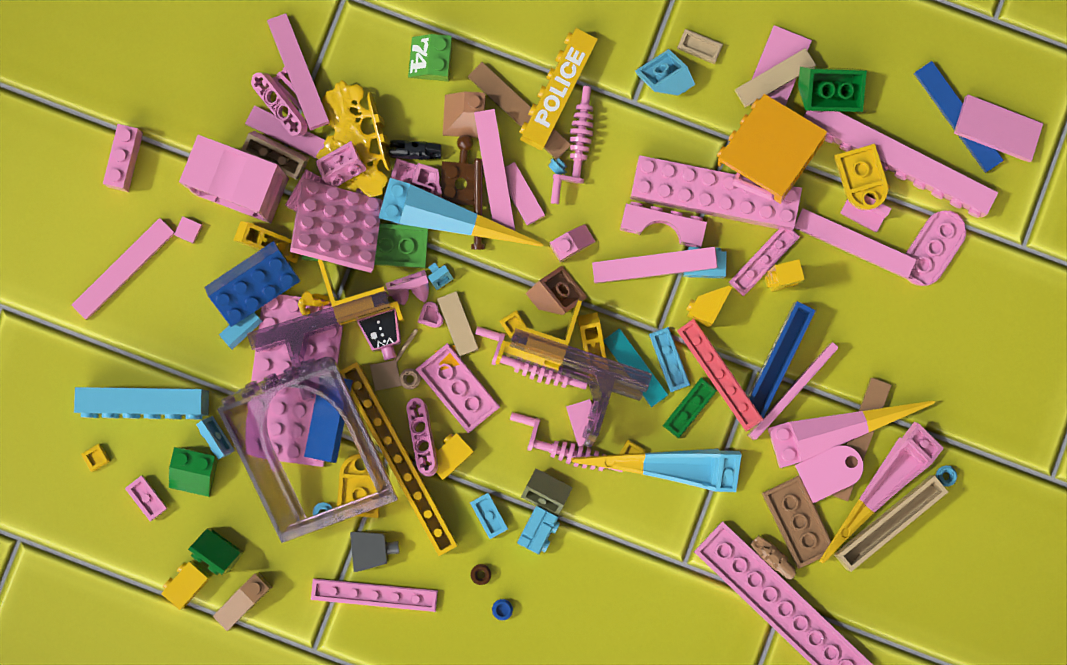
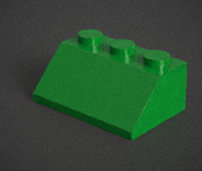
(832, 88)

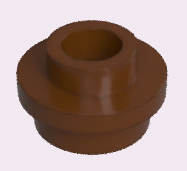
(481, 581)

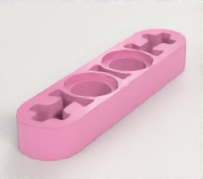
(277, 106)
(424, 436)

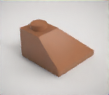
(459, 113)
(556, 292)

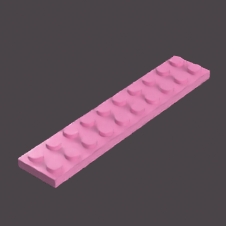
(776, 600)

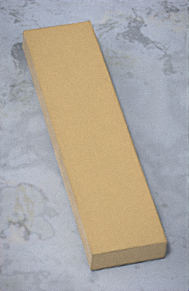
(774, 78)

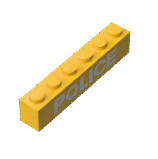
(558, 89)

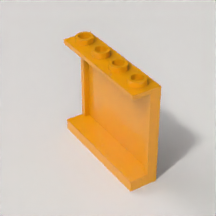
(772, 146)

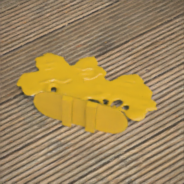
(337, 108)

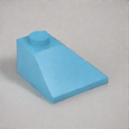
(666, 74)

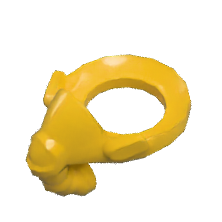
(307, 299)

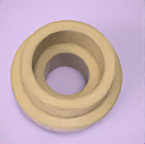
(407, 372)

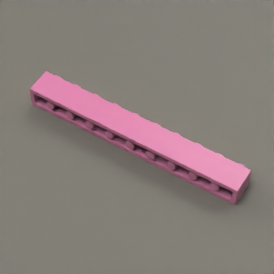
(906, 162)

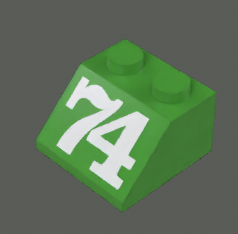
(430, 57)

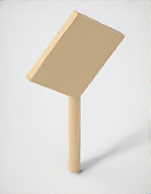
(386, 374)

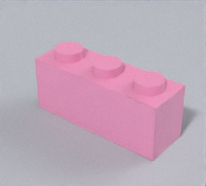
(122, 158)

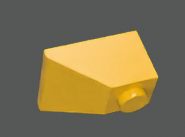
(707, 306)

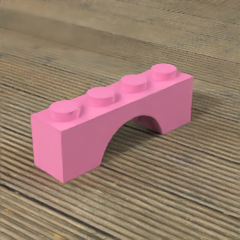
(689, 230)

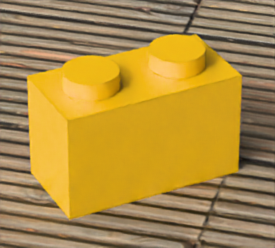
(451, 455)
(185, 584)

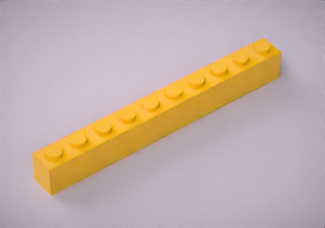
(399, 460)

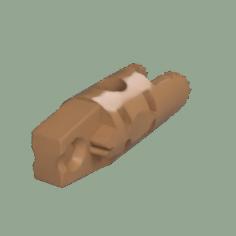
(773, 557)

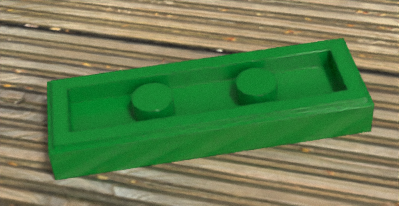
(689, 408)

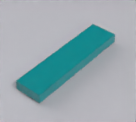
(627, 355)

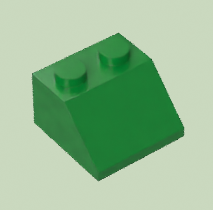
(192, 471)

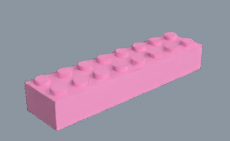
(709, 194)

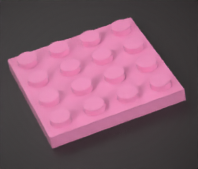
(336, 225)

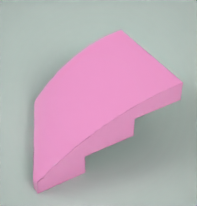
(417, 175)

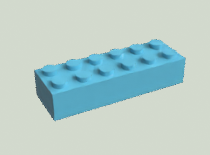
(141, 401)

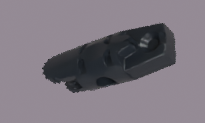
(414, 150)

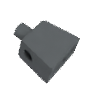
(371, 549)

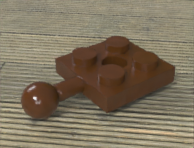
(453, 171)

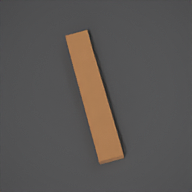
(513, 105)
(873, 399)

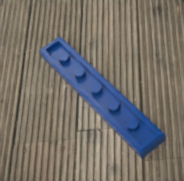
(951, 107)

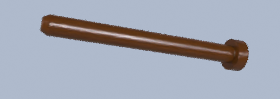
(478, 200)

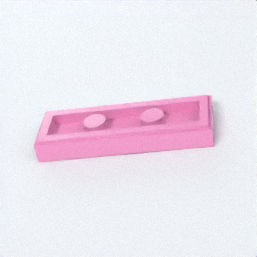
(522, 195)

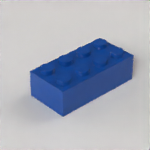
(252, 284)

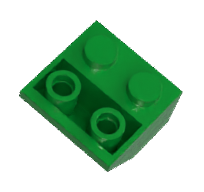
(215, 551)

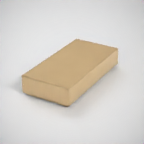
(699, 46)

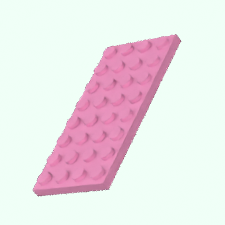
(288, 413)

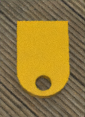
(862, 175)
(355, 485)

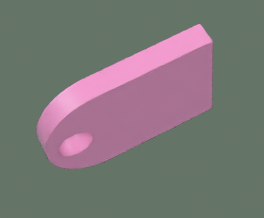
(828, 472)

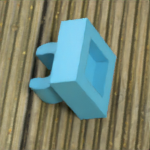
(439, 276)

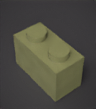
(546, 492)

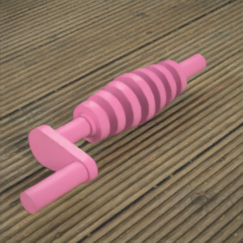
(579, 148)
(527, 367)
(554, 448)

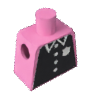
(382, 332)

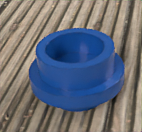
(502, 609)

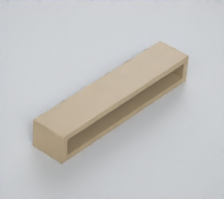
(890, 523)

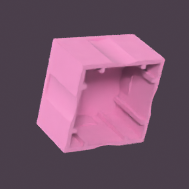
(234, 179)

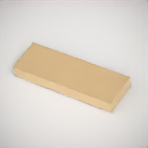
(457, 324)

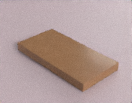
(797, 521)

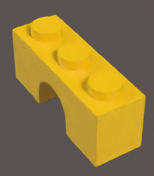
(784, 275)

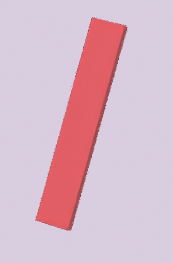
(720, 375)

